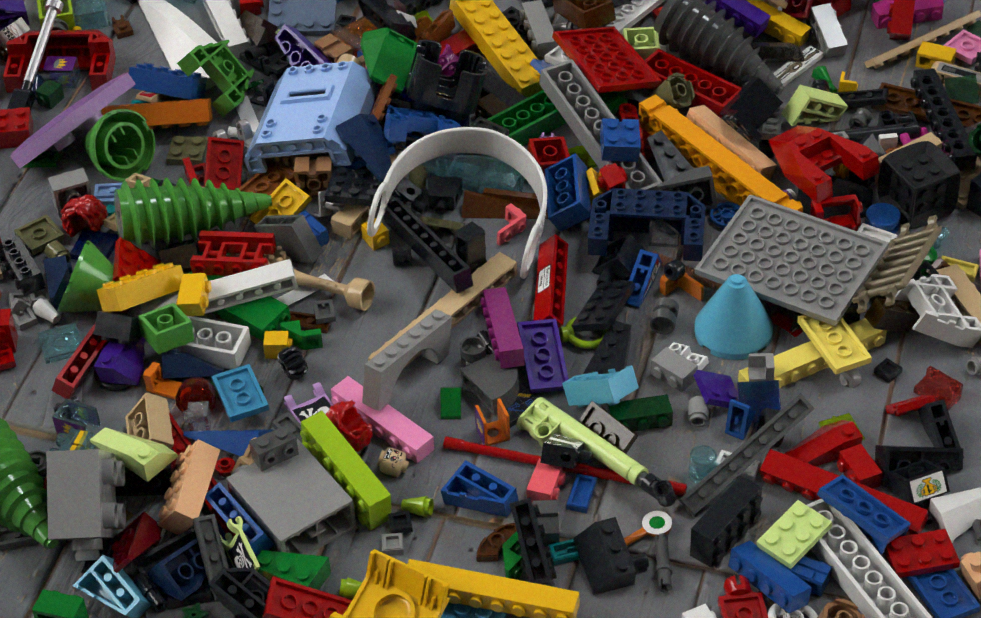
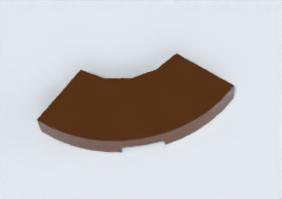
(491, 546)

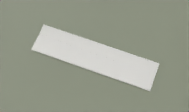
(246, 112)
(299, 293)

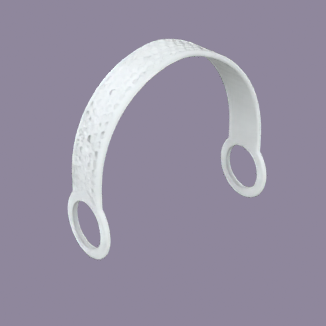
(467, 140)

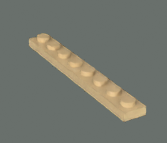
(928, 37)

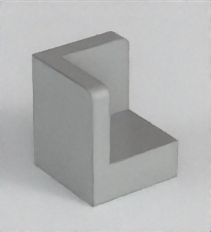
(761, 367)

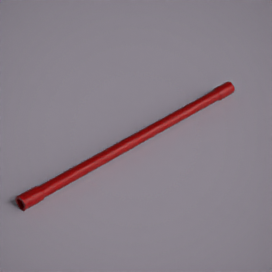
(462, 445)

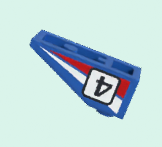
(643, 275)

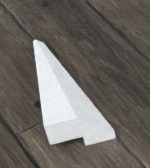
(956, 511)

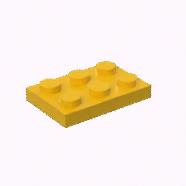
(286, 200)

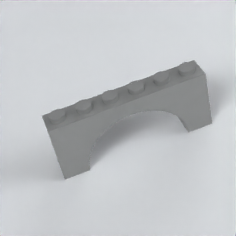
(382, 371)

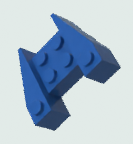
(403, 121)

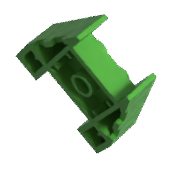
(223, 70)

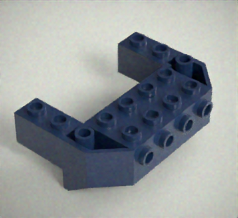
(631, 212)

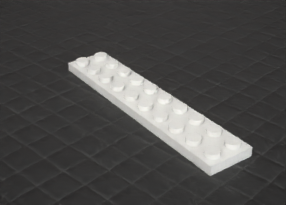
(626, 16)

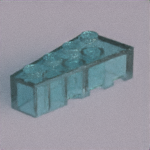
(91, 14)

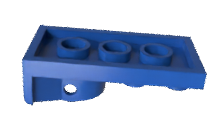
(865, 510)

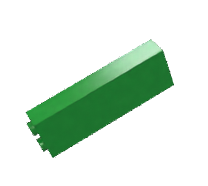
(258, 315)

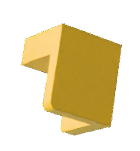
(846, 85)

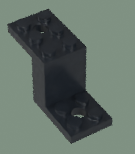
(750, 107)

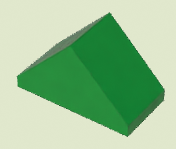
(451, 402)

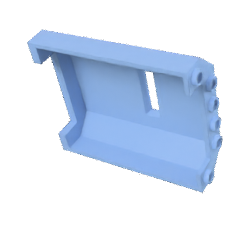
(308, 122)

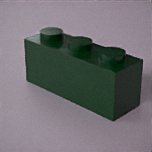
(644, 412)

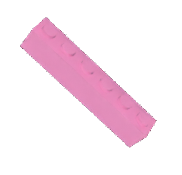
(387, 423)

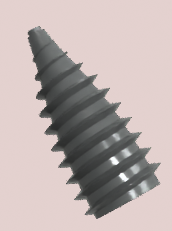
(711, 41)

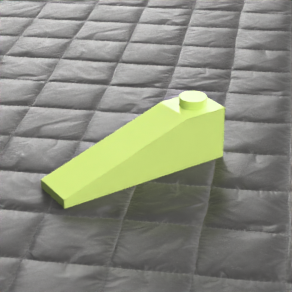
(138, 454)

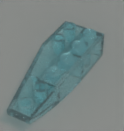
(477, 172)

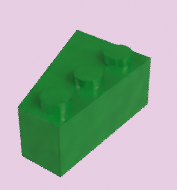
(294, 567)

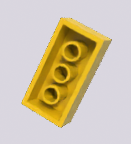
(140, 287)

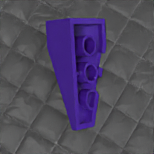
(121, 362)

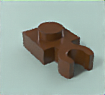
(122, 28)

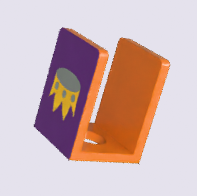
(502, 425)

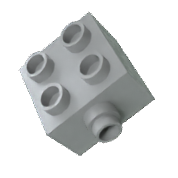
(84, 499)

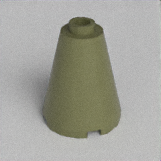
(675, 91)

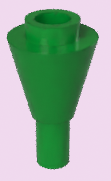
(821, 73)

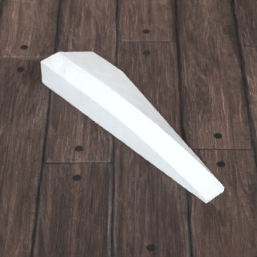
(175, 32)

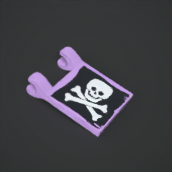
(311, 407)

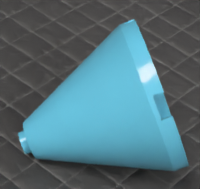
(734, 321)

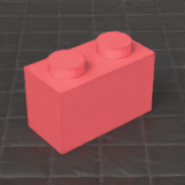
(545, 482)

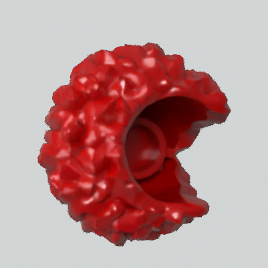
(83, 213)
(350, 424)

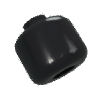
(674, 270)

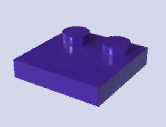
(716, 388)

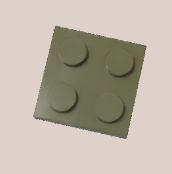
(185, 147)
(39, 233)

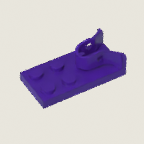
(543, 355)

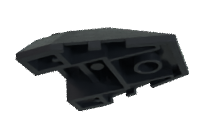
(840, 188)

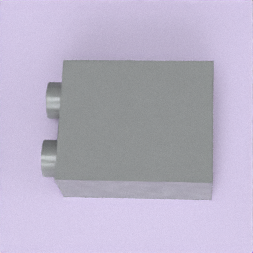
(294, 502)

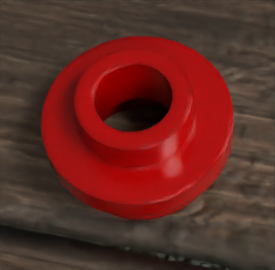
(225, 466)

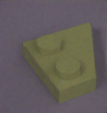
(436, 224)

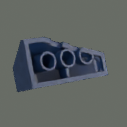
(368, 141)

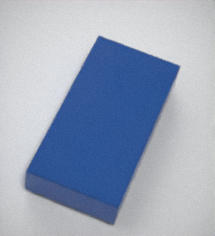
(581, 493)

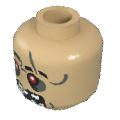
(393, 462)

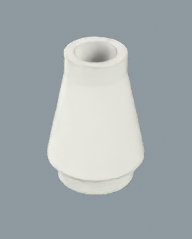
(46, 311)

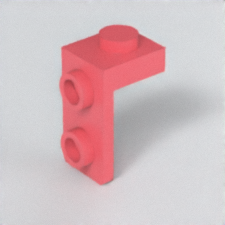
(516, 224)

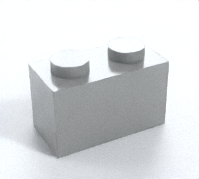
(673, 369)

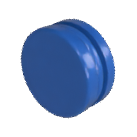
(883, 217)

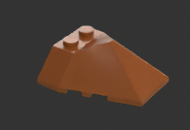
(437, 30)

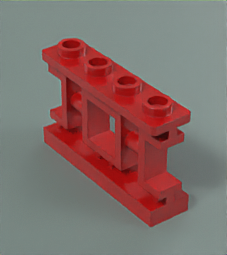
(249, 244)

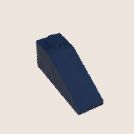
(57, 277)
(182, 364)

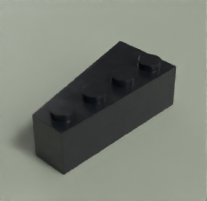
(612, 350)

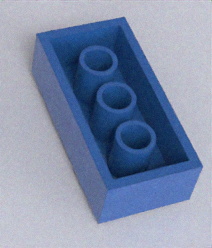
(168, 81)
(567, 192)

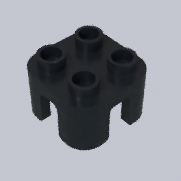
(453, 93)

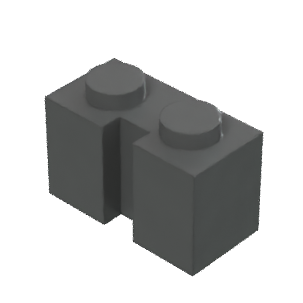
(549, 519)

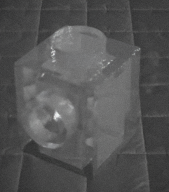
(198, 416)

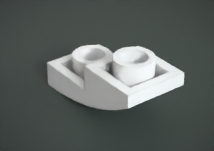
(685, 351)

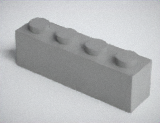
(538, 27)

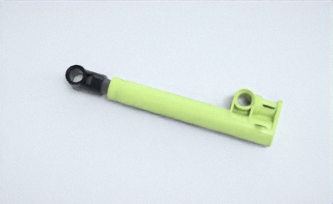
(546, 418)

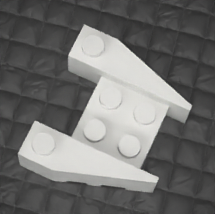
(938, 312)

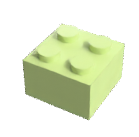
(643, 40)

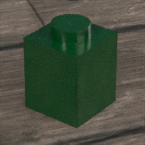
(49, 94)

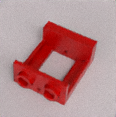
(851, 200)

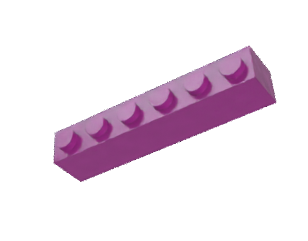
(502, 328)

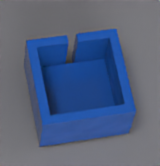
(620, 140)

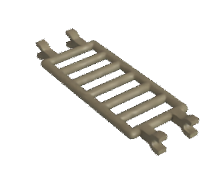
(898, 264)

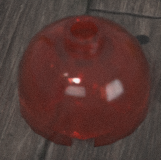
(195, 390)

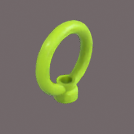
(567, 335)

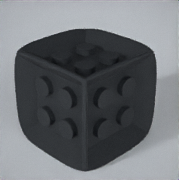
(919, 183)

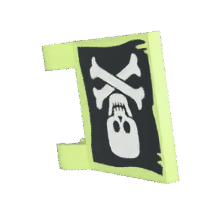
(238, 548)

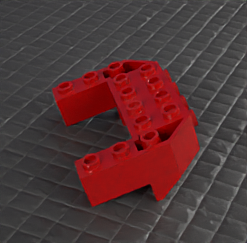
(90, 46)

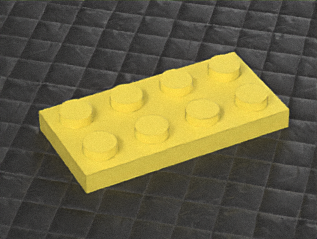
(835, 344)

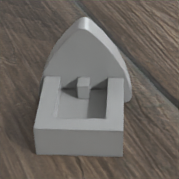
(23, 314)

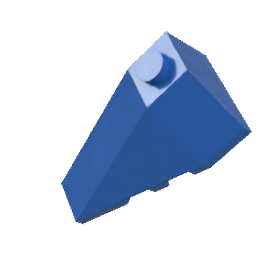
(228, 440)

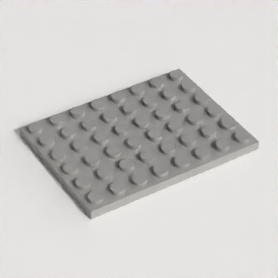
(793, 258)

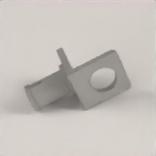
(325, 208)

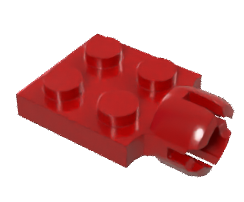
(741, 600)

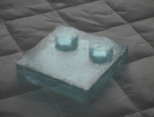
(59, 342)

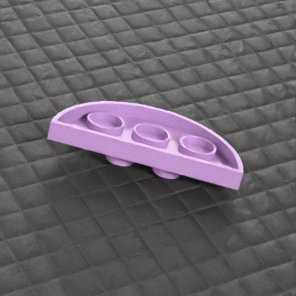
(58, 130)

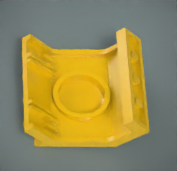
(396, 591)

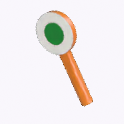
(652, 525)

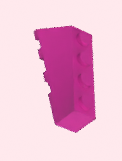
(923, 12)

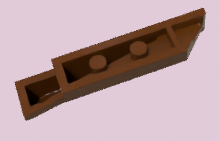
(494, 202)

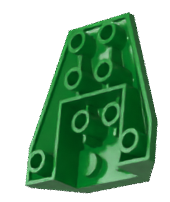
(388, 54)

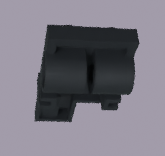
(266, 57)

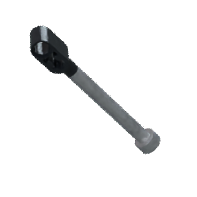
(25, 96)

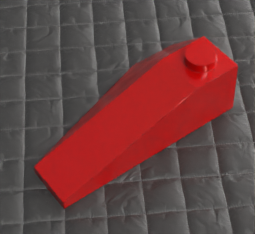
(826, 442)

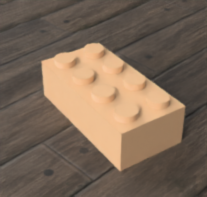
(188, 487)

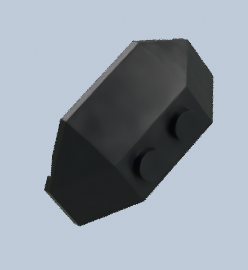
(241, 591)

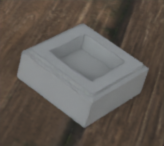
(392, 544)

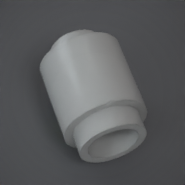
(698, 411)

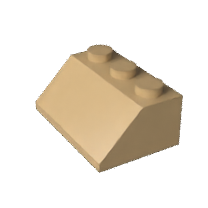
(151, 420)

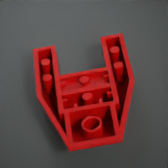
(810, 151)

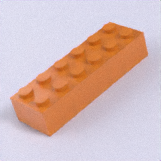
(170, 112)

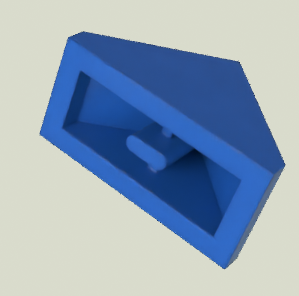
(739, 419)

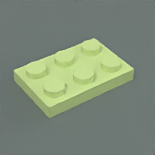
(794, 534)

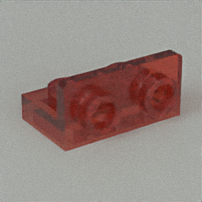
(940, 386)

